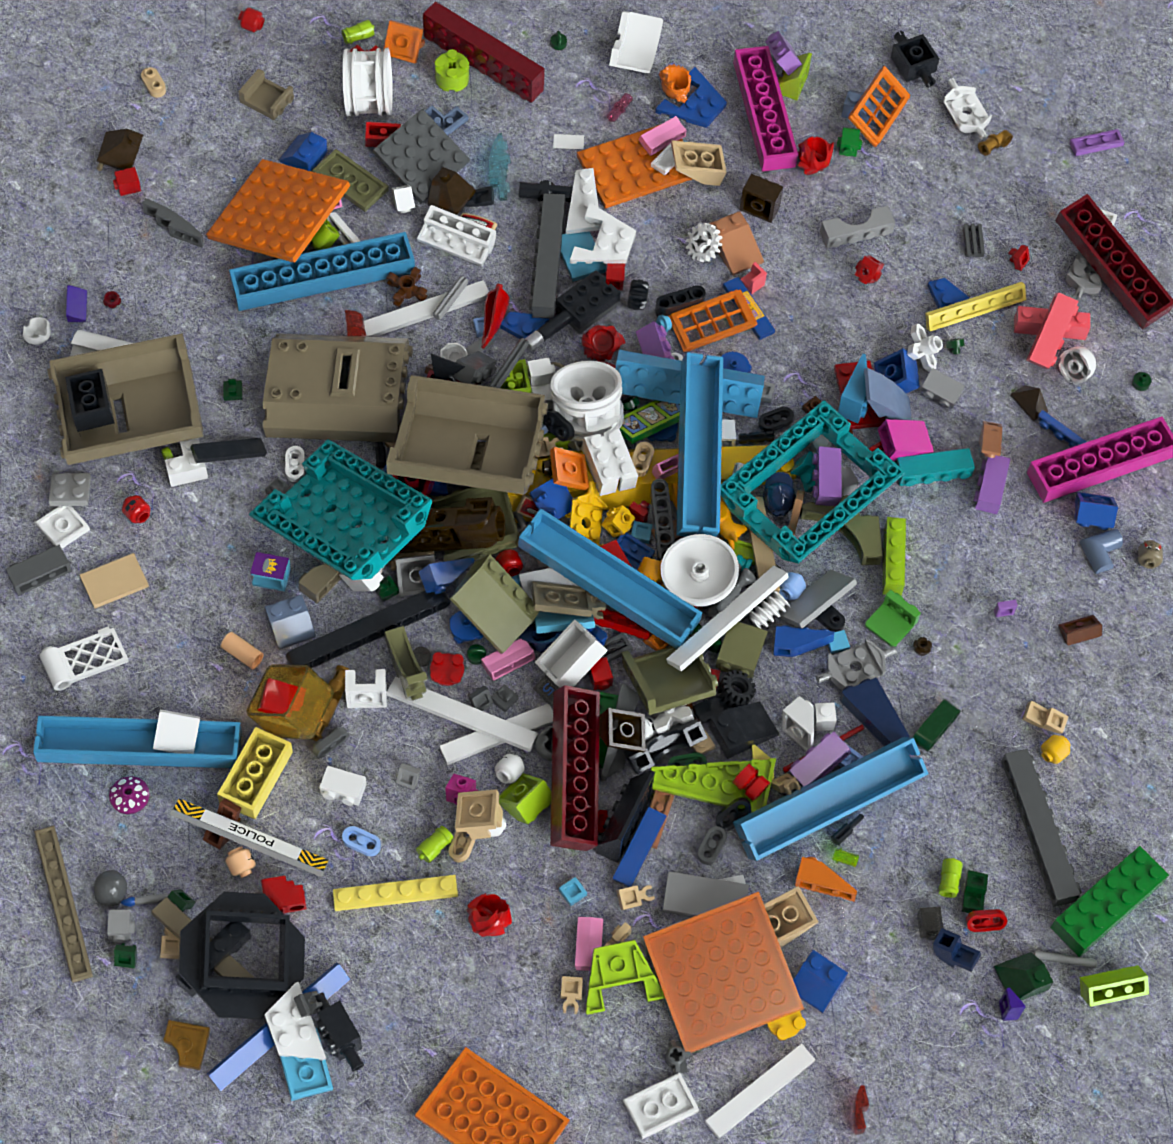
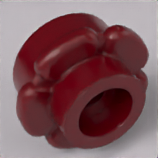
(109, 296)

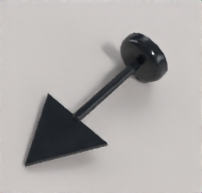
(444, 368)

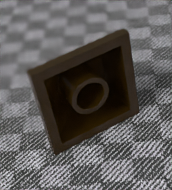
(120, 148)
(449, 191)
(623, 729)

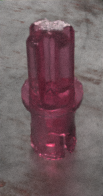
(620, 107)

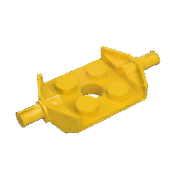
(590, 509)

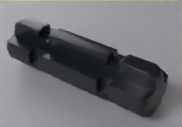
(754, 437)

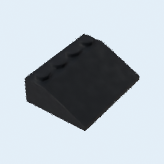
(625, 816)

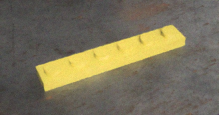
(975, 306)
(395, 892)

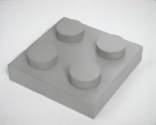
(70, 489)

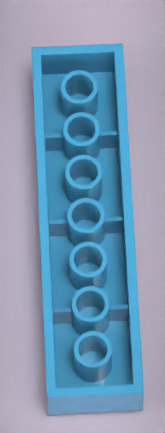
(660, 380)

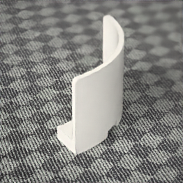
(637, 42)

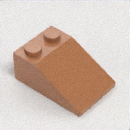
(738, 243)

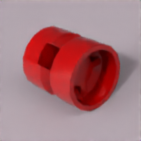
(751, 782)

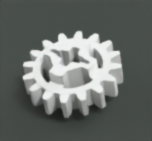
(703, 242)

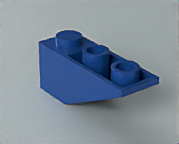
(796, 641)

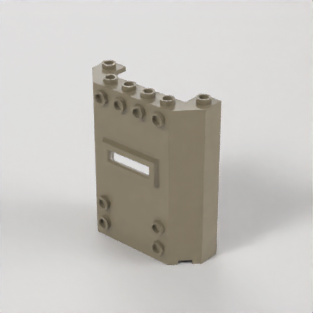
(155, 394)
(305, 395)
(447, 421)

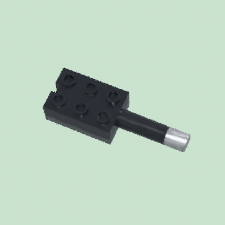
(579, 308)

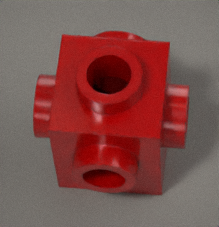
(869, 269)

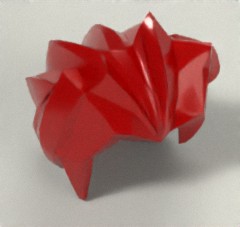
(814, 154)
(601, 342)
(489, 915)

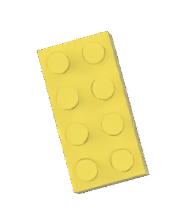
(256, 772)

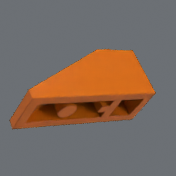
(820, 878)

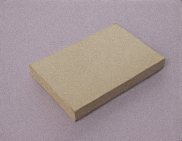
(114, 580)

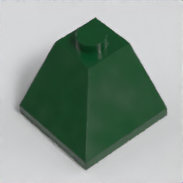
(1024, 975)

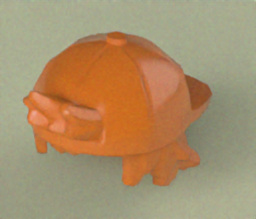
(675, 82)

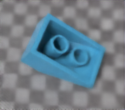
(853, 399)

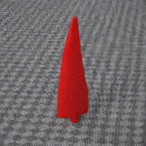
(494, 312)

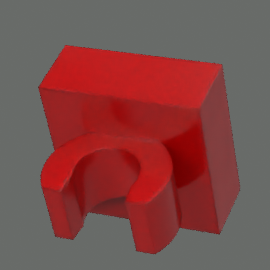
(1019, 257)
(640, 511)

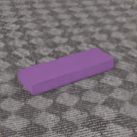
(1096, 142)

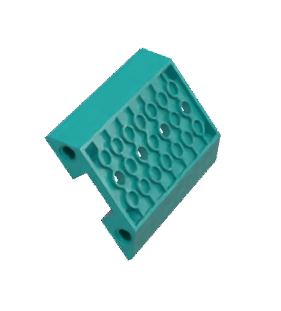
(360, 496)

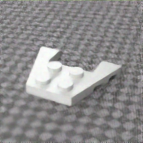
(612, 241)

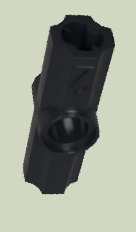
(537, 191)

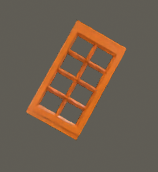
(894, 85)
(743, 306)

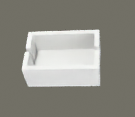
(609, 461)
(571, 655)

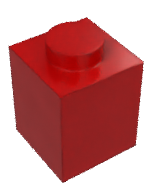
(127, 181)
(615, 275)
(601, 675)

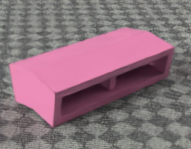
(662, 135)
(657, 469)
(514, 657)
(588, 937)

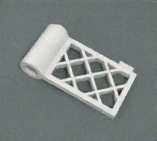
(58, 664)

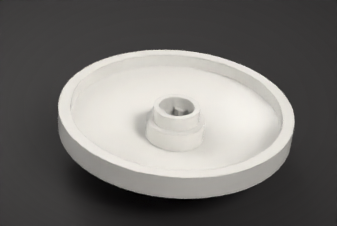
(700, 569)

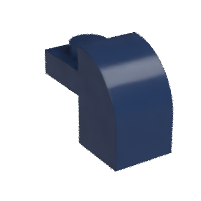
(952, 951)

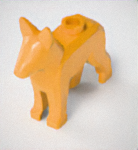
(728, 529)

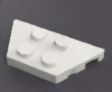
(290, 1032)

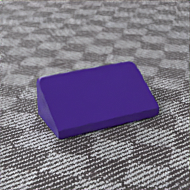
(76, 304)
(1010, 1006)

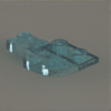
(499, 166)

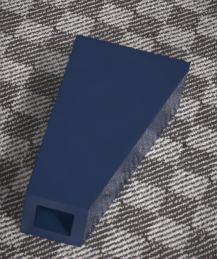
(874, 710)

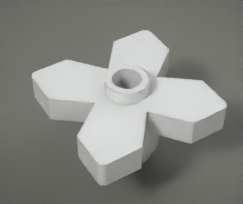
(924, 347)
(671, 717)

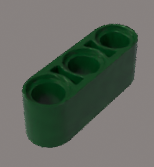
(936, 725)

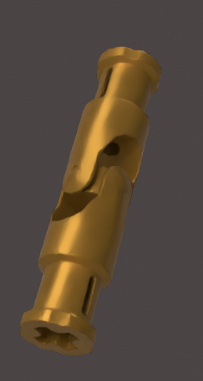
(338, 686)

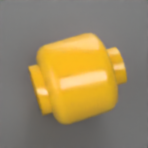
(1055, 749)

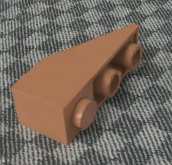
(990, 439)

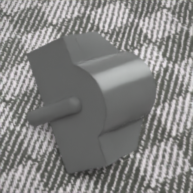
(676, 1057)

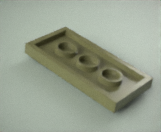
(364, 187)

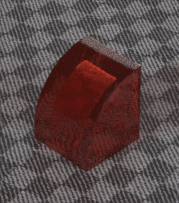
(355, 323)

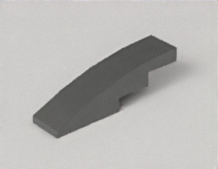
(178, 226)

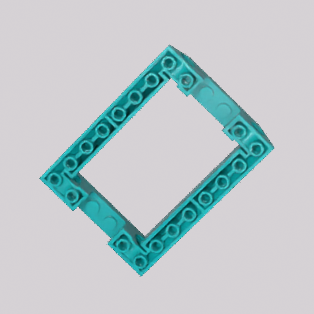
(820, 420)

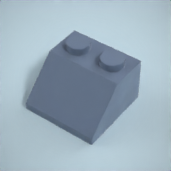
(290, 621)

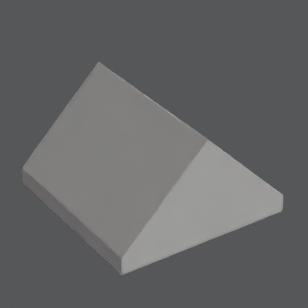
(408, 573)

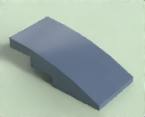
(886, 396)

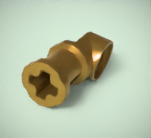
(994, 141)

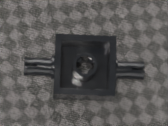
(915, 58)
(340, 1032)

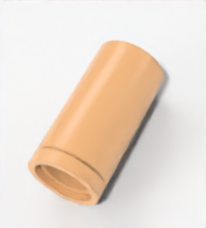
(242, 650)

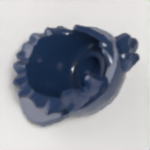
(779, 494)

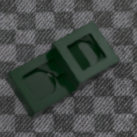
(974, 891)

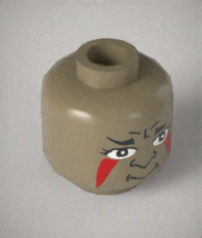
(1150, 554)

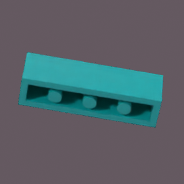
(936, 467)

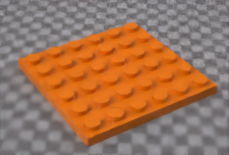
(278, 210)
(723, 973)

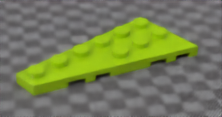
(712, 781)

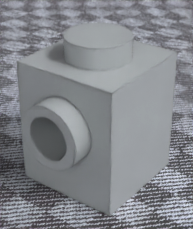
(120, 926)

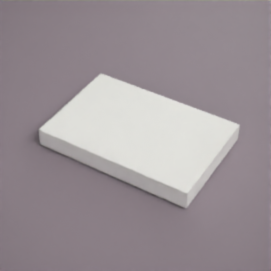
(661, 1105)

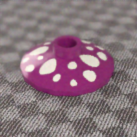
(129, 803)

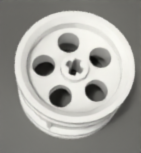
(367, 82)
(588, 397)

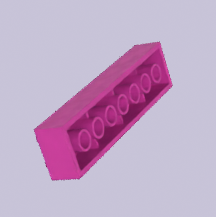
(765, 108)
(1101, 459)

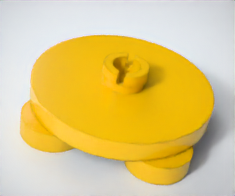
(787, 1026)

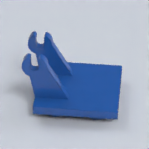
(552, 498)

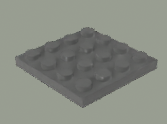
(418, 153)

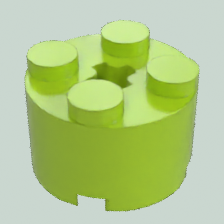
(452, 71)

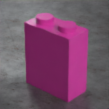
(904, 438)

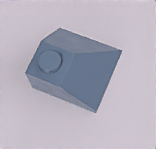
(852, 99)

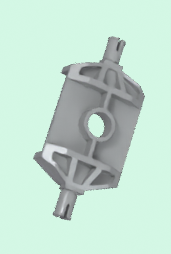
(1082, 281)
(867, 656)

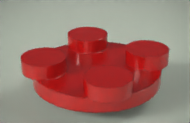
(447, 668)

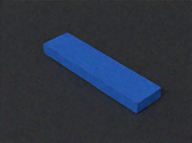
(639, 847)

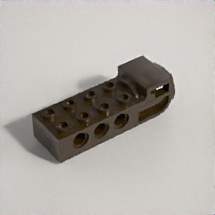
(467, 527)

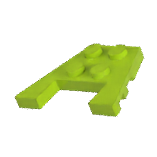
(617, 966)

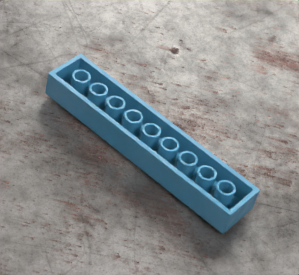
(322, 271)

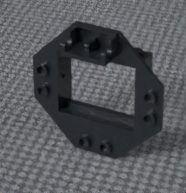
(240, 995)

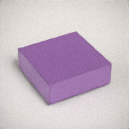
(1005, 608)

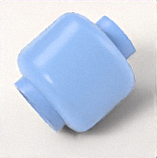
(793, 586)

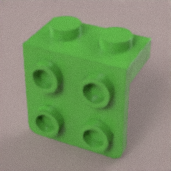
(893, 619)

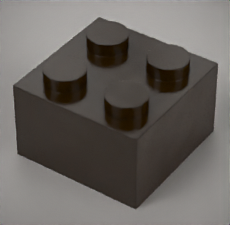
(761, 198)

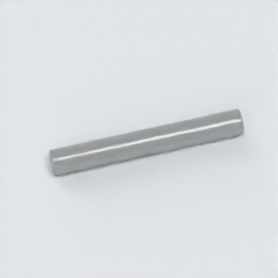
(1065, 959)

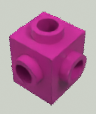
(459, 784)

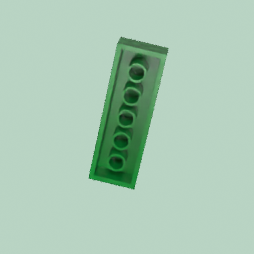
(1109, 901)

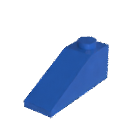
(440, 575)

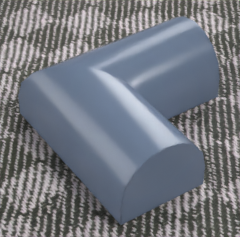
(449, 121)
(1097, 546)

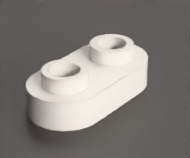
(294, 465)

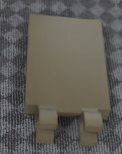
(565, 600)

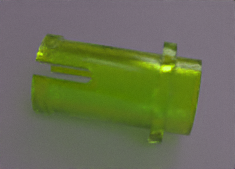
(845, 857)

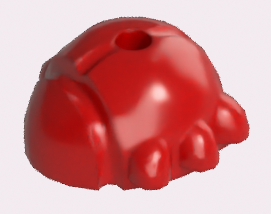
(602, 816)

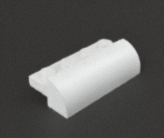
(457, 236)
(88, 342)

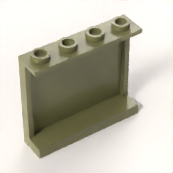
(501, 499)
(663, 685)

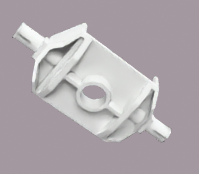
(964, 99)

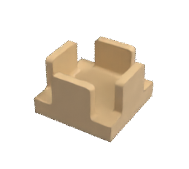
(478, 813)

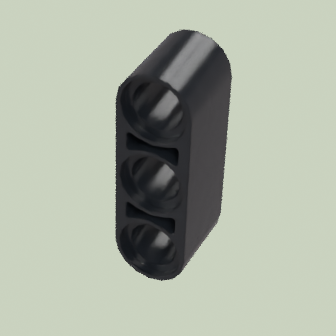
(671, 303)

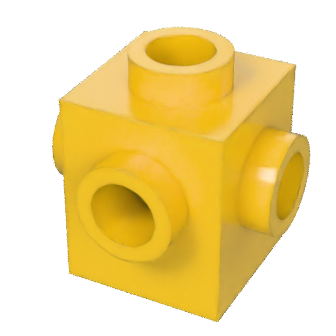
(618, 521)

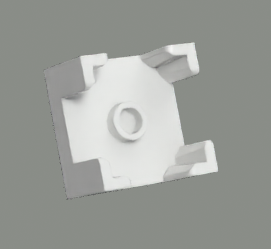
(366, 694)

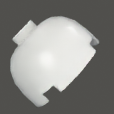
(1077, 364)

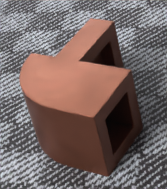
(226, 809)

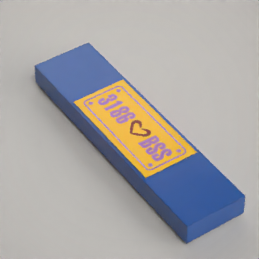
(764, 327)

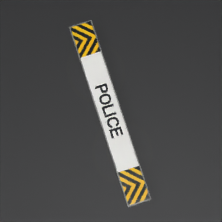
(249, 837)

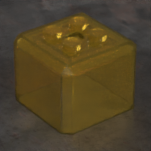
(306, 708)

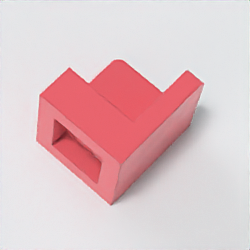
(755, 279)

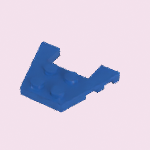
(700, 107)

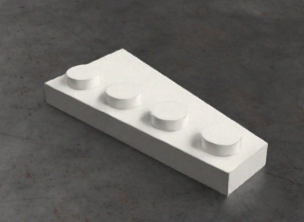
(582, 194)

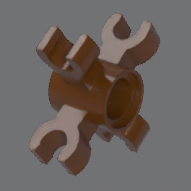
(406, 286)

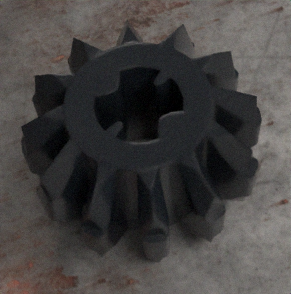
(638, 294)

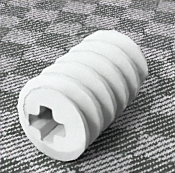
(768, 609)

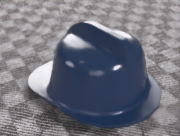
(540, 640)

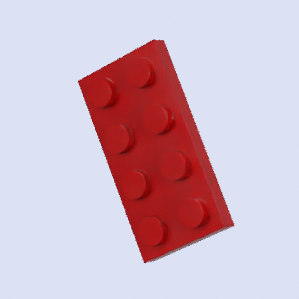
(843, 373)

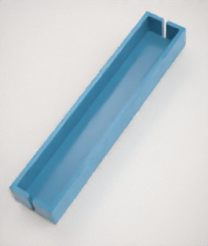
(700, 445)
(609, 579)
(131, 742)
(830, 798)

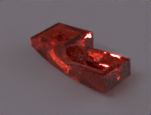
(861, 1105)

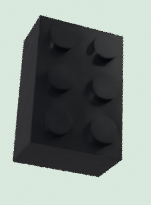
(89, 400)

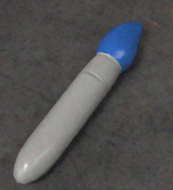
(131, 901)

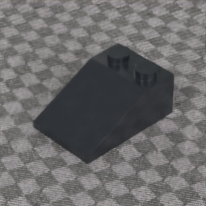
(741, 728)

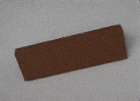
(1080, 630)

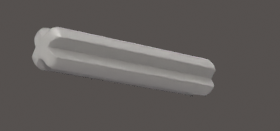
(450, 297)

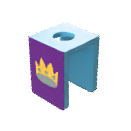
(270, 571)

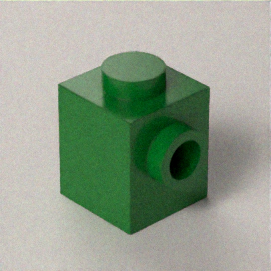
(849, 142)

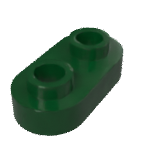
(686, 759)

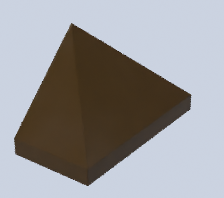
(1030, 400)

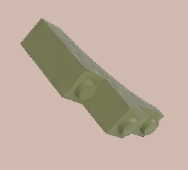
(860, 531)
(405, 663)

